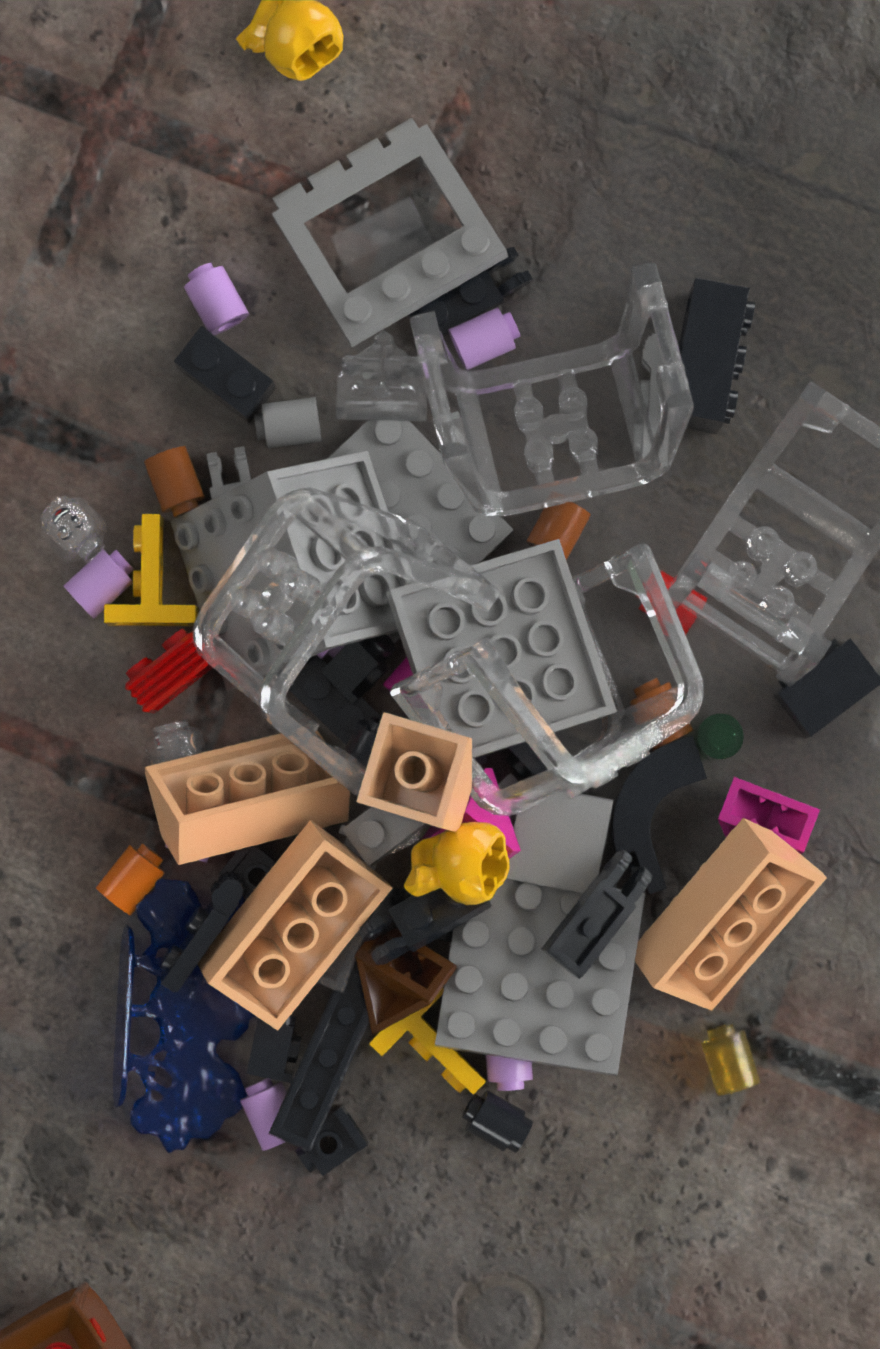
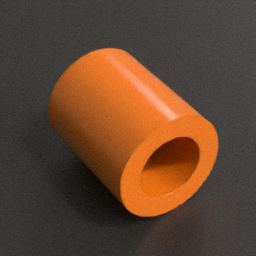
(131, 877)

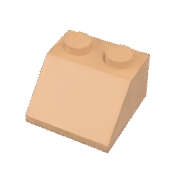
(418, 772)

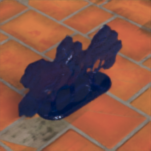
(190, 1027)

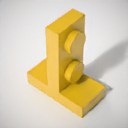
(149, 584)
(458, 1070)

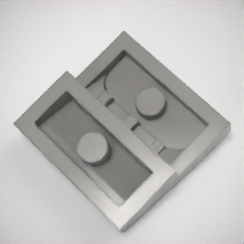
(561, 841)

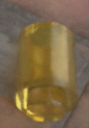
(729, 1060)

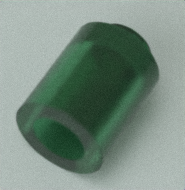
(718, 737)

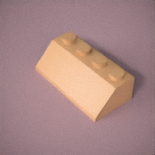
(242, 797)
(726, 915)
(293, 926)

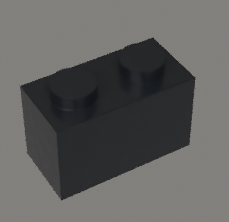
(225, 374)
(829, 688)

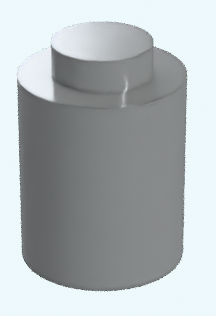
(288, 423)

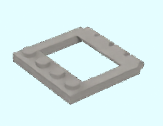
(412, 281)

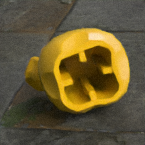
(294, 35)
(462, 863)

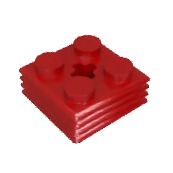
(169, 675)

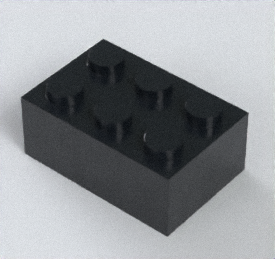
(711, 349)

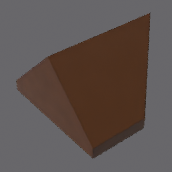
(402, 984)

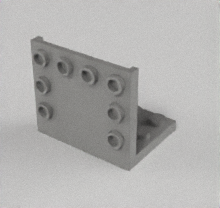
(219, 529)

